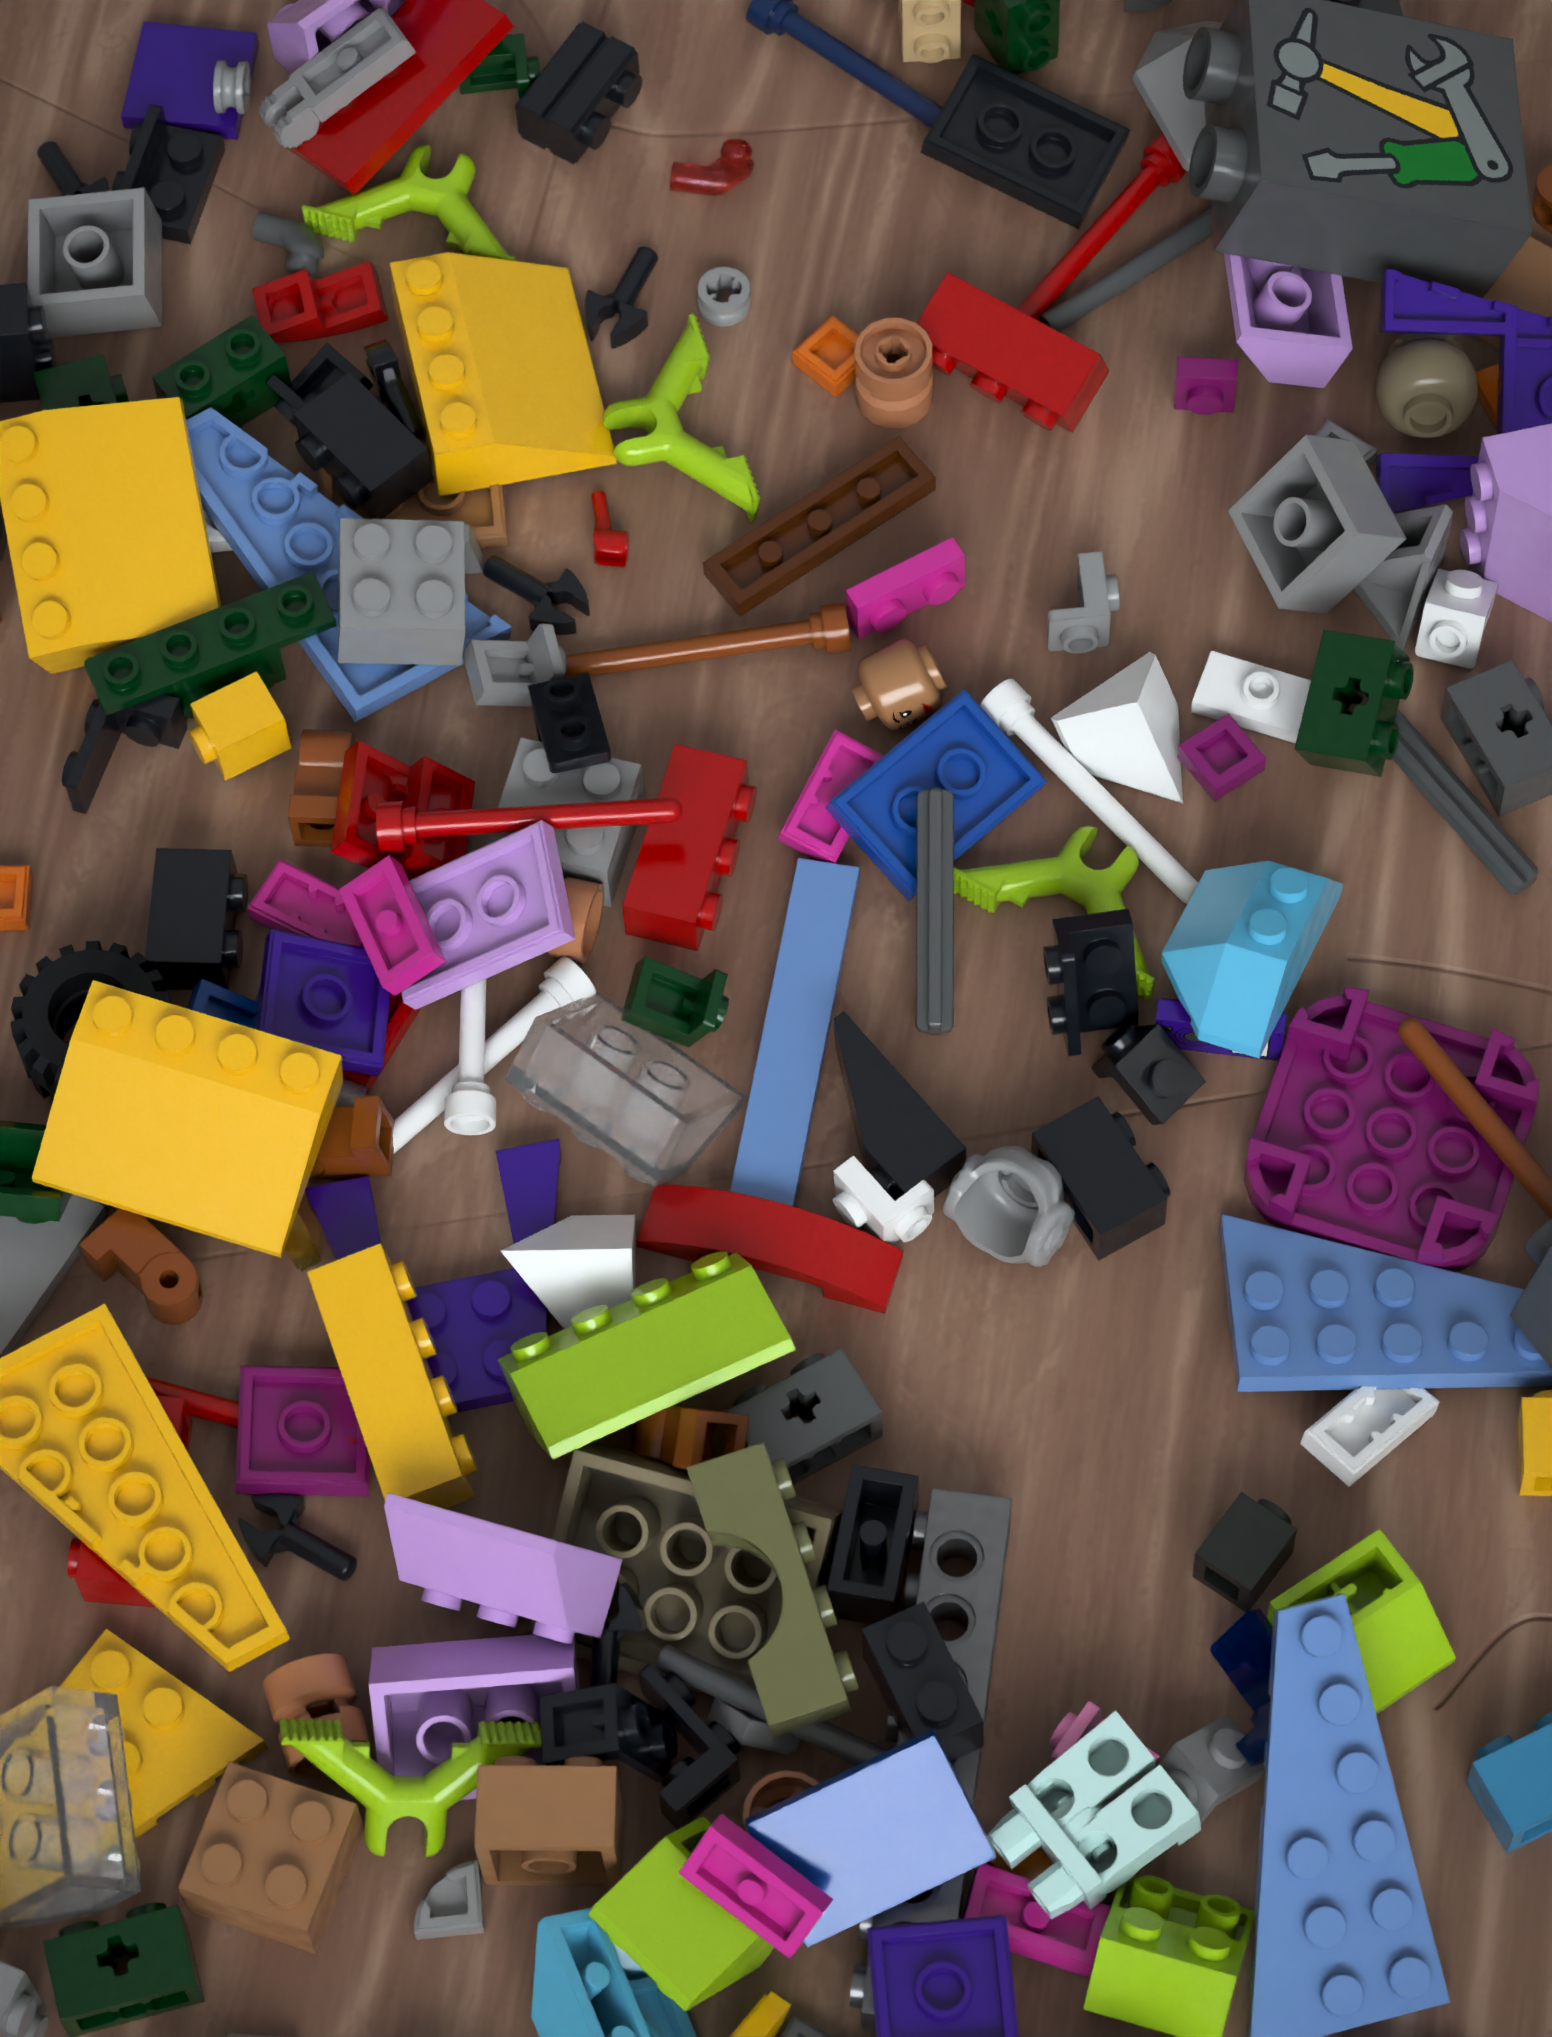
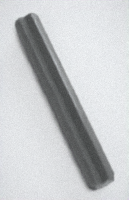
(1462, 810)
(934, 911)

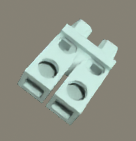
(1096, 1818)

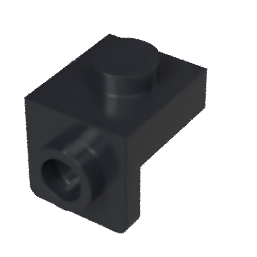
(316, 377)
(1149, 1070)

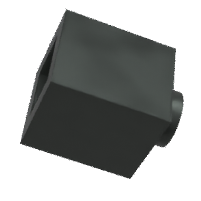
(1245, 1550)

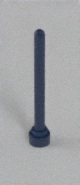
(783, 18)

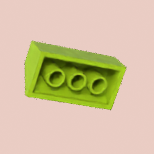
(644, 1353)

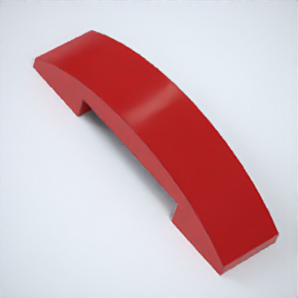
(772, 1239)

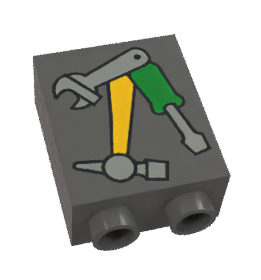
(1359, 143)

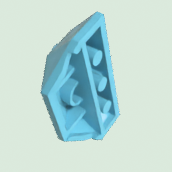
(1246, 949)
(594, 1987)

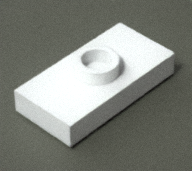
(1252, 695)
(1367, 1428)

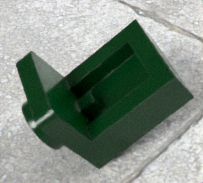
(504, 68)
(675, 1002)

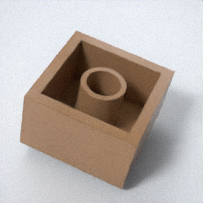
(549, 1823)
(271, 1857)

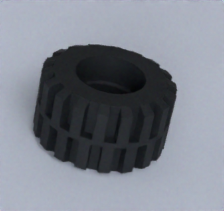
(56, 998)

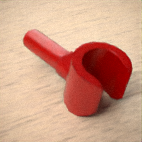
(609, 544)

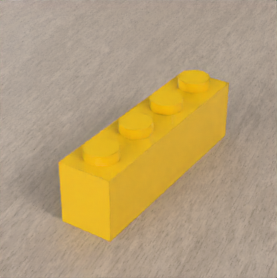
(390, 1379)

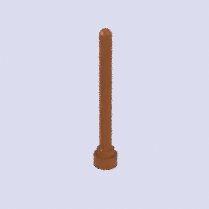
(823, 630)
(1478, 1112)

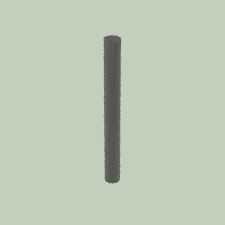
(1129, 273)
(746, 1698)

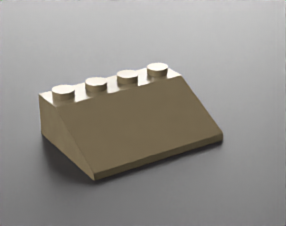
(693, 1593)

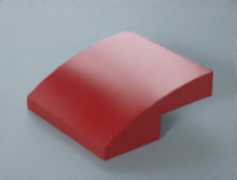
(377, 777)

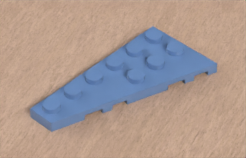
(288, 530)
(1354, 1318)
(1336, 1877)

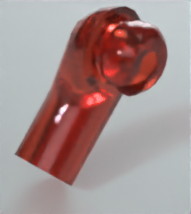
(717, 177)

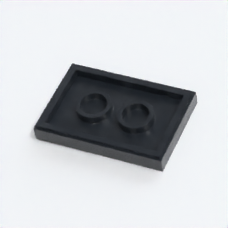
(1025, 141)

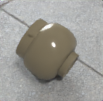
(1426, 385)

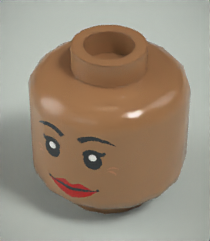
(899, 684)

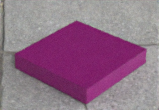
(297, 1434)

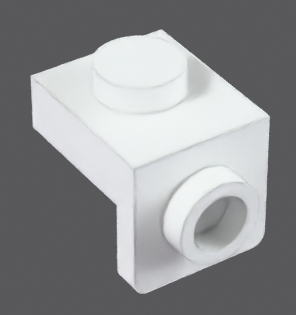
(1455, 617)
(866, 1204)

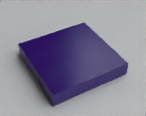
(177, 72)
(324, 998)
(943, 1979)

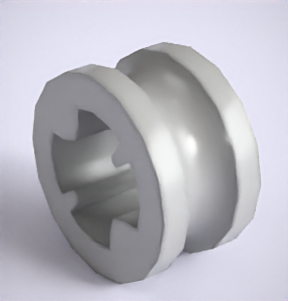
(231, 87)
(723, 312)

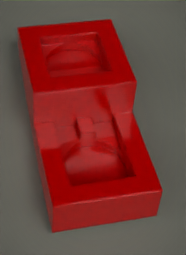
(313, 309)

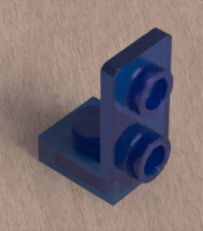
(1246, 1659)

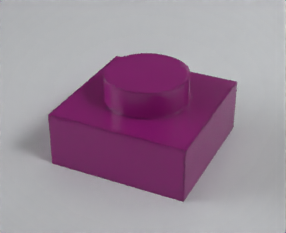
(1205, 385)
(1221, 757)

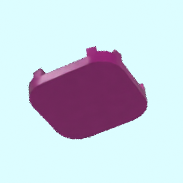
(1372, 1147)

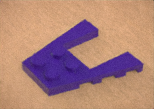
(1523, 378)
(472, 1316)

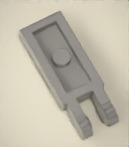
(334, 78)

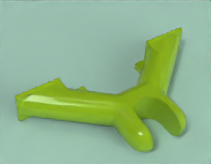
(418, 193)
(666, 438)
(1063, 875)
(401, 1796)

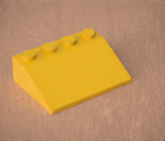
(498, 370)
(103, 527)
(188, 1118)

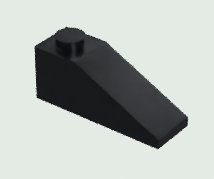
(894, 1126)

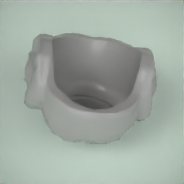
(1010, 1205)

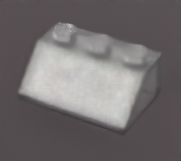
(623, 1088)
(64, 1809)

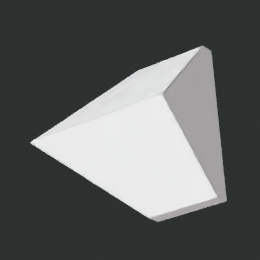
(1128, 730)
(579, 1263)

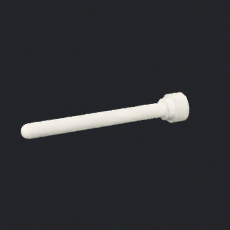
(1011, 711)
(562, 985)
(470, 1105)

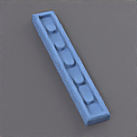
(796, 1031)

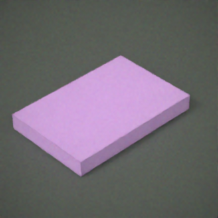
(493, 911)

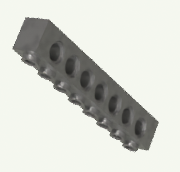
(979, 1531)

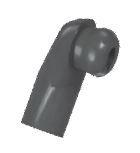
(293, 236)

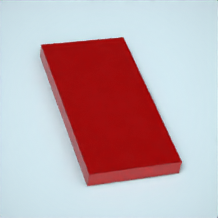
(366, 133)

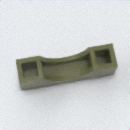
(796, 1669)

